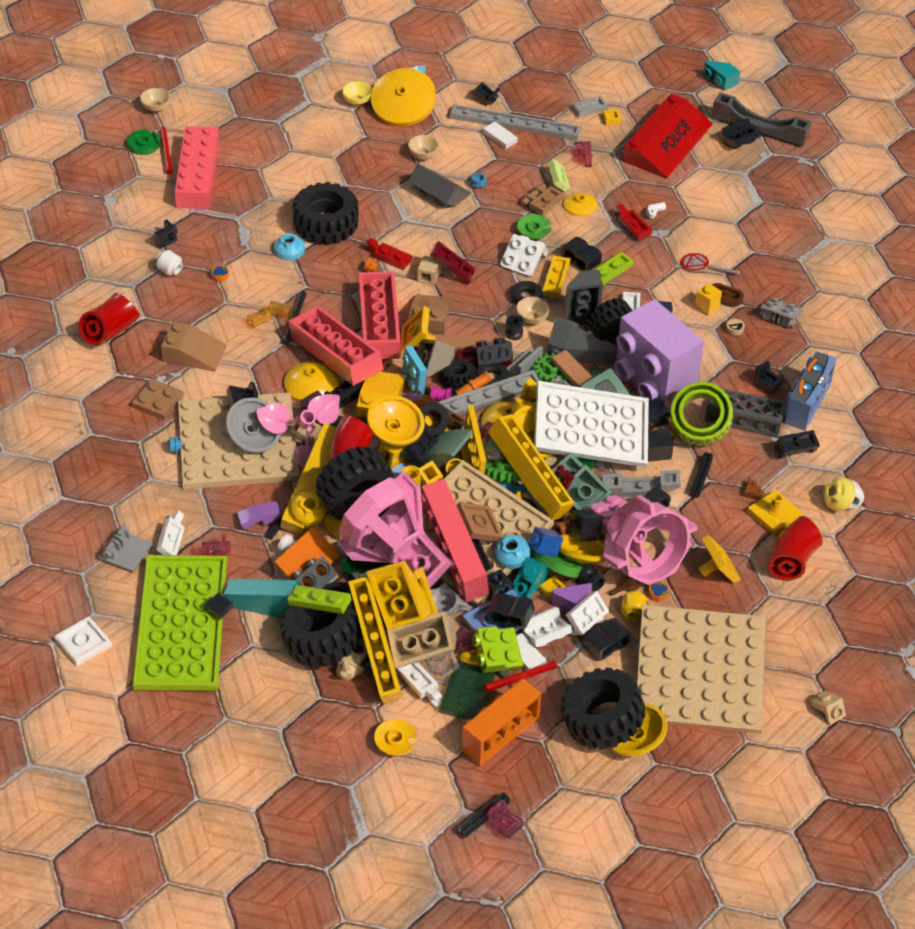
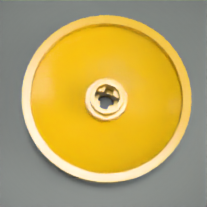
(403, 97)

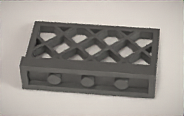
(752, 418)

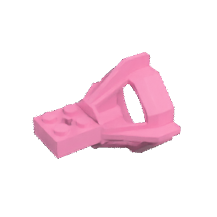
(627, 526)
(395, 534)

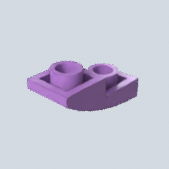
(262, 512)

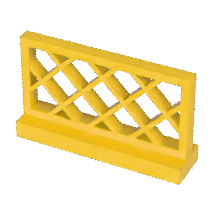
(472, 450)

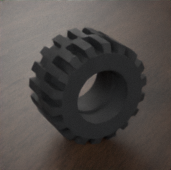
(606, 319)

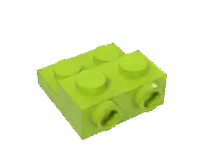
(497, 649)

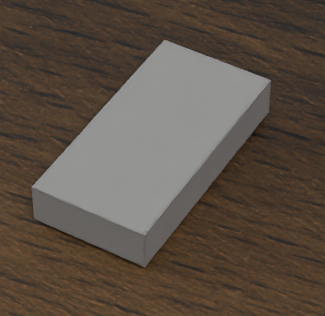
(589, 106)

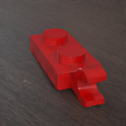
(633, 222)
(389, 254)

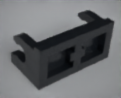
(346, 393)
(796, 443)
(418, 450)

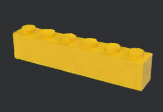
(531, 467)
(307, 482)
(375, 640)

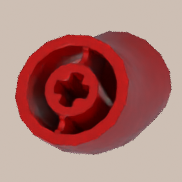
(107, 320)
(350, 434)
(794, 549)

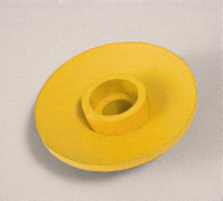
(580, 204)
(395, 730)

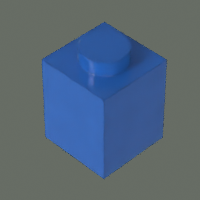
(545, 541)

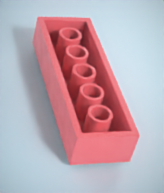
(197, 167)
(380, 312)
(336, 345)
(454, 540)

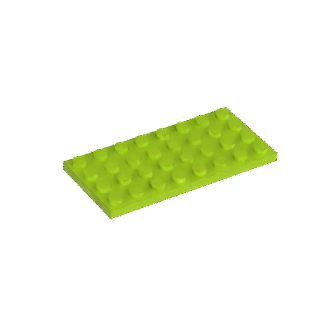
(176, 634)

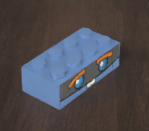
(809, 390)

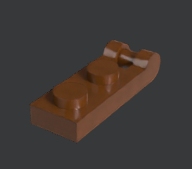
(455, 421)

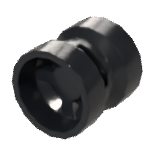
(514, 327)
(590, 575)

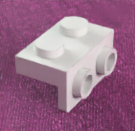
(546, 627)

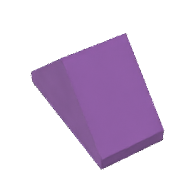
(569, 597)

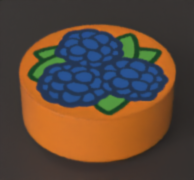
(220, 273)
(658, 591)

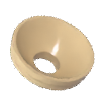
(155, 96)
(423, 143)
(532, 306)

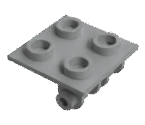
(786, 311)
(125, 549)

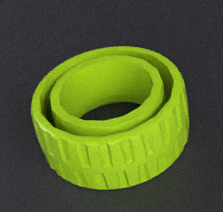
(705, 436)

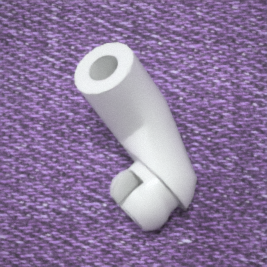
(652, 209)

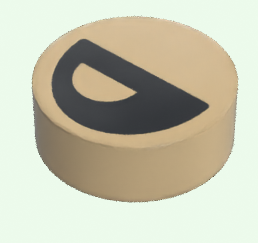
(735, 327)

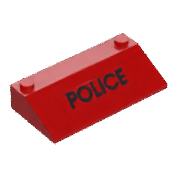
(666, 137)

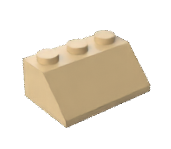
(422, 639)

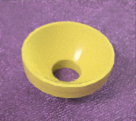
(357, 90)
(843, 496)

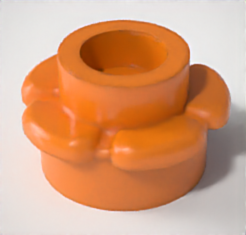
(370, 265)

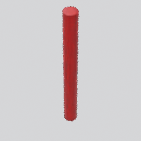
(166, 153)
(519, 676)

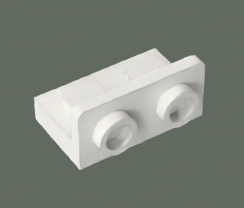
(587, 613)

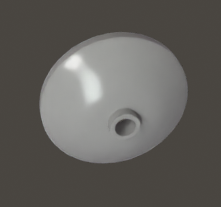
(241, 417)

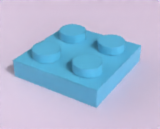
(414, 370)

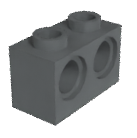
(310, 575)

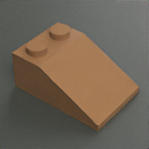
(438, 312)
(191, 347)

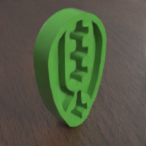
(559, 564)

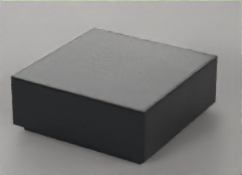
(218, 606)

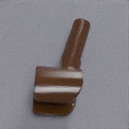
(629, 583)

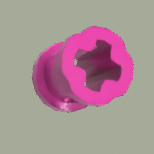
(440, 394)

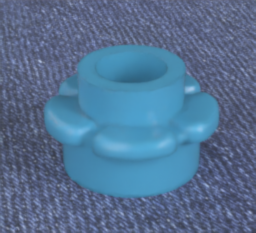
(478, 180)
(175, 445)

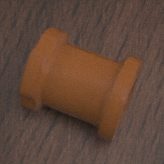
(562, 527)

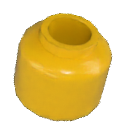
(632, 605)

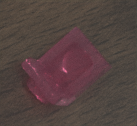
(504, 820)

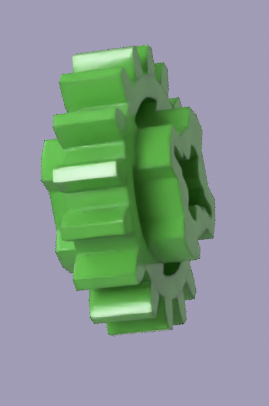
(546, 369)
(501, 471)

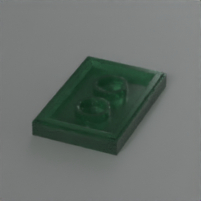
(465, 691)

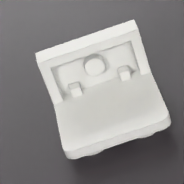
(523, 255)

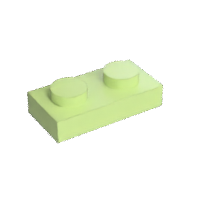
(558, 175)

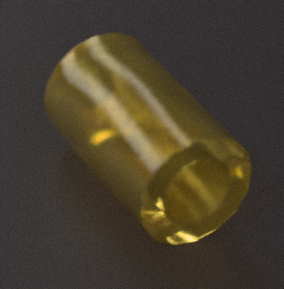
(280, 309)
(259, 317)

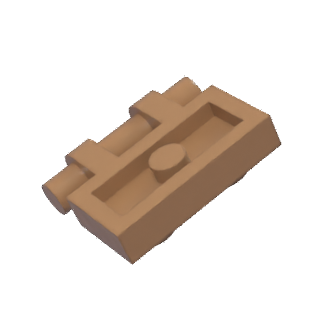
(545, 199)

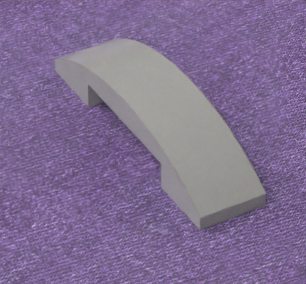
(633, 487)

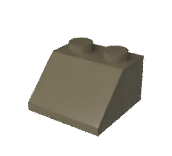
(435, 355)

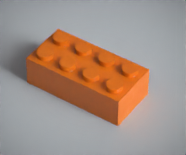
(501, 722)

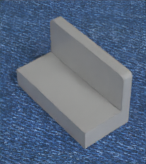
(525, 362)

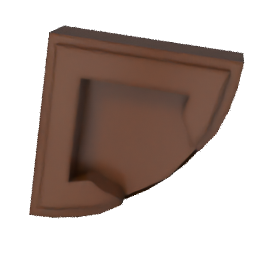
(753, 490)

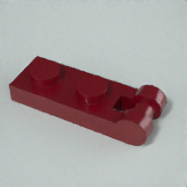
(452, 262)

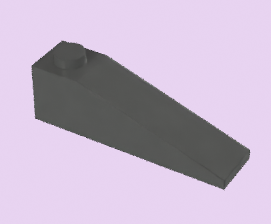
(580, 344)

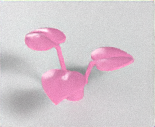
(276, 417)

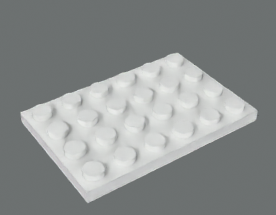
(591, 424)

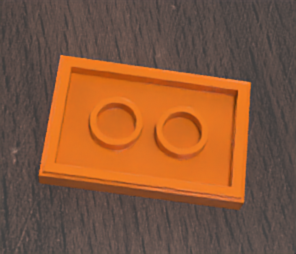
(309, 546)

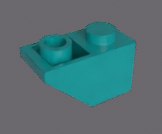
(722, 74)
(530, 577)

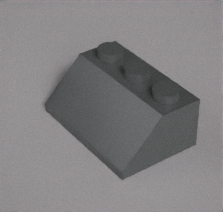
(437, 186)
(583, 296)

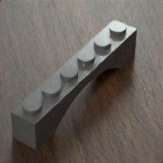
(731, 110)

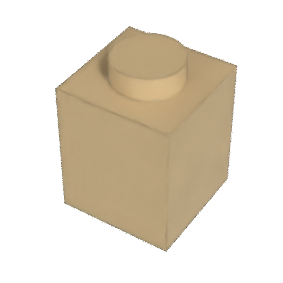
(428, 271)

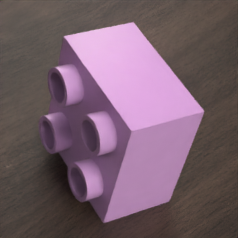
(657, 352)

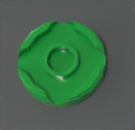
(143, 142)

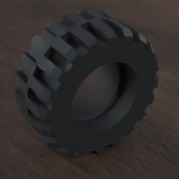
(325, 227)
(349, 477)
(324, 645)
(609, 727)

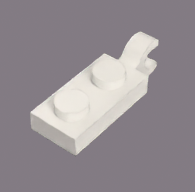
(171, 534)
(421, 682)

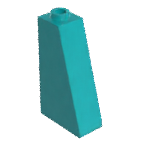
(260, 596)

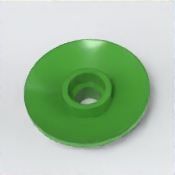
(534, 226)

